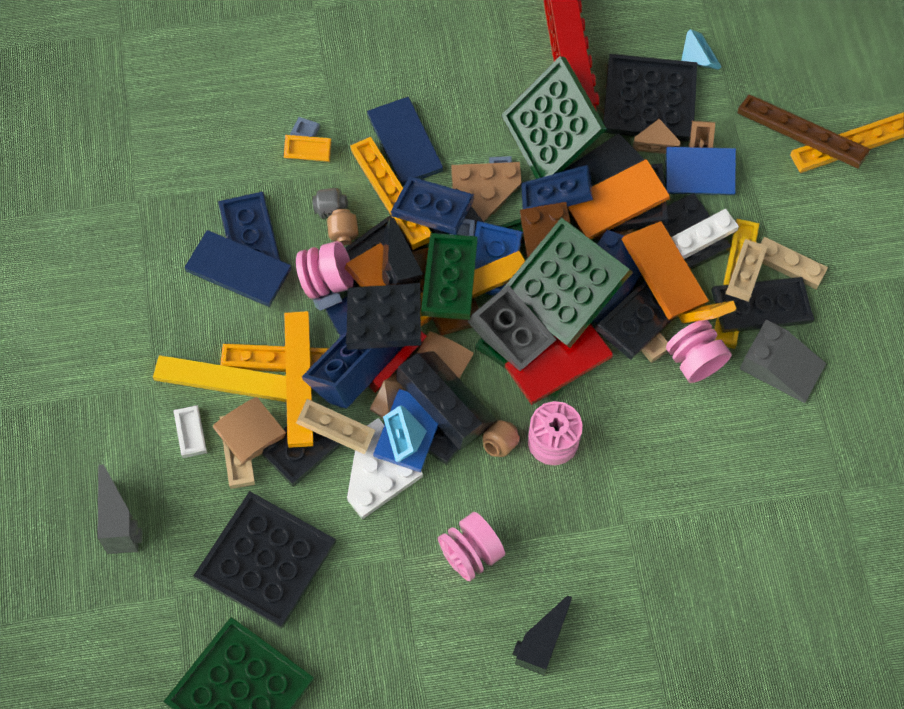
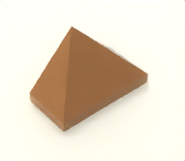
(702, 134)
(655, 139)
(386, 396)

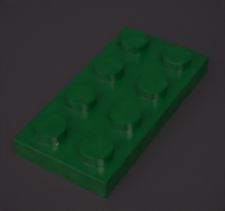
(449, 276)

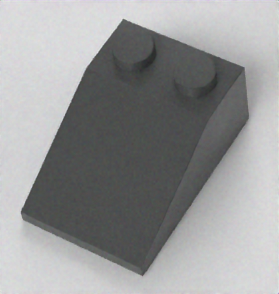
(511, 328)
(783, 362)
(116, 526)

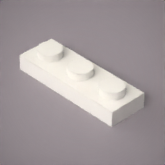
(705, 233)

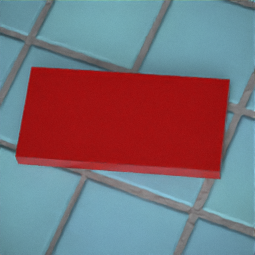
(560, 365)

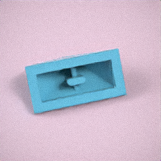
(698, 50)
(404, 432)

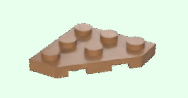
(489, 183)

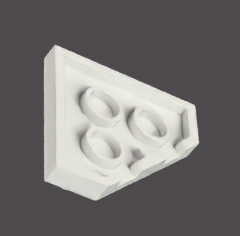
(376, 480)

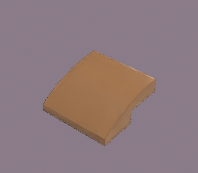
(452, 353)
(249, 430)

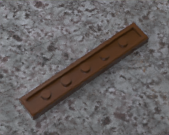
(804, 131)

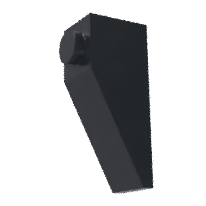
(398, 261)
(540, 640)

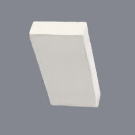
(190, 431)

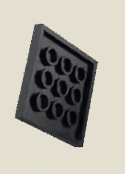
(649, 90)
(265, 559)

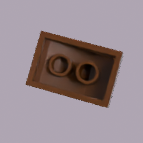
(539, 221)

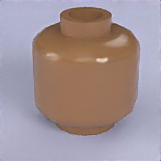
(342, 226)
(500, 439)

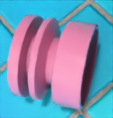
(324, 270)
(698, 351)
(550, 445)
(475, 543)

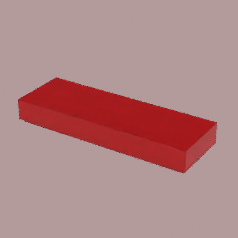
(393, 365)

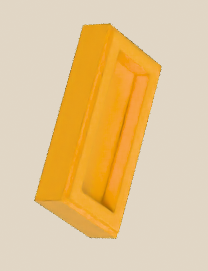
(307, 148)

